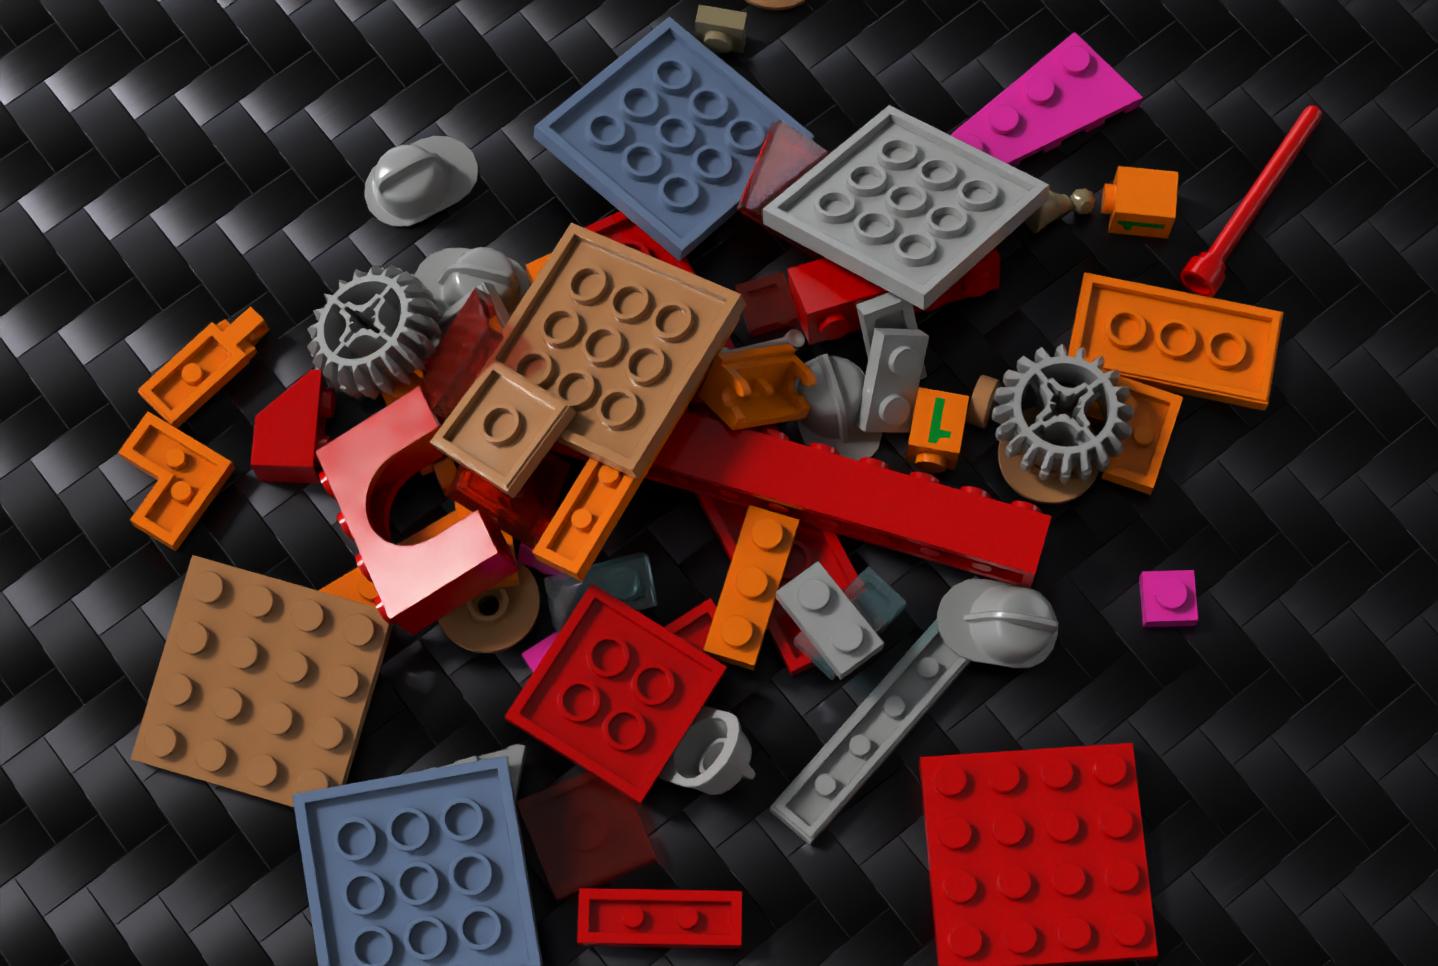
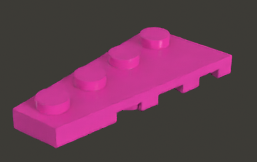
(1048, 103)

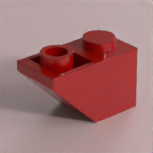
(292, 431)

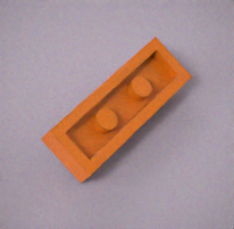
(751, 587)

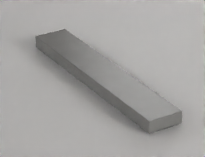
(869, 736)

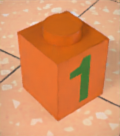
(1141, 202)
(936, 430)

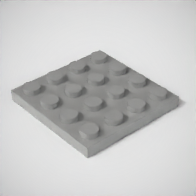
(906, 206)

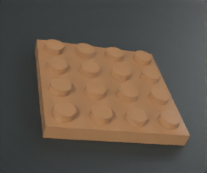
(616, 343)
(261, 684)

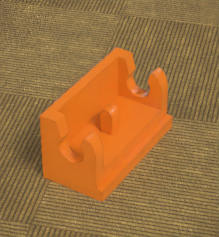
(757, 386)

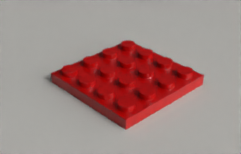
(1037, 857)

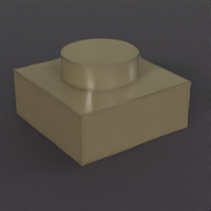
(721, 29)

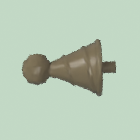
(1080, 201)

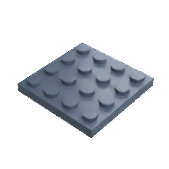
(666, 136)
(419, 870)

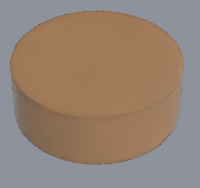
(983, 402)

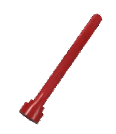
(1206, 272)

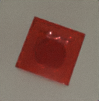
(768, 304)

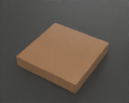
(503, 427)

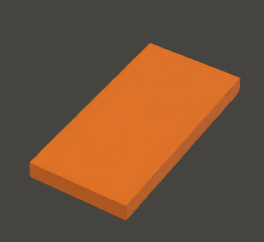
(1178, 340)

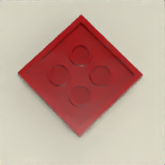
(616, 693)

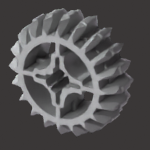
(345, 340)
(1041, 380)

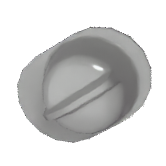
(420, 180)
(457, 271)
(835, 408)
(997, 623)
(711, 754)

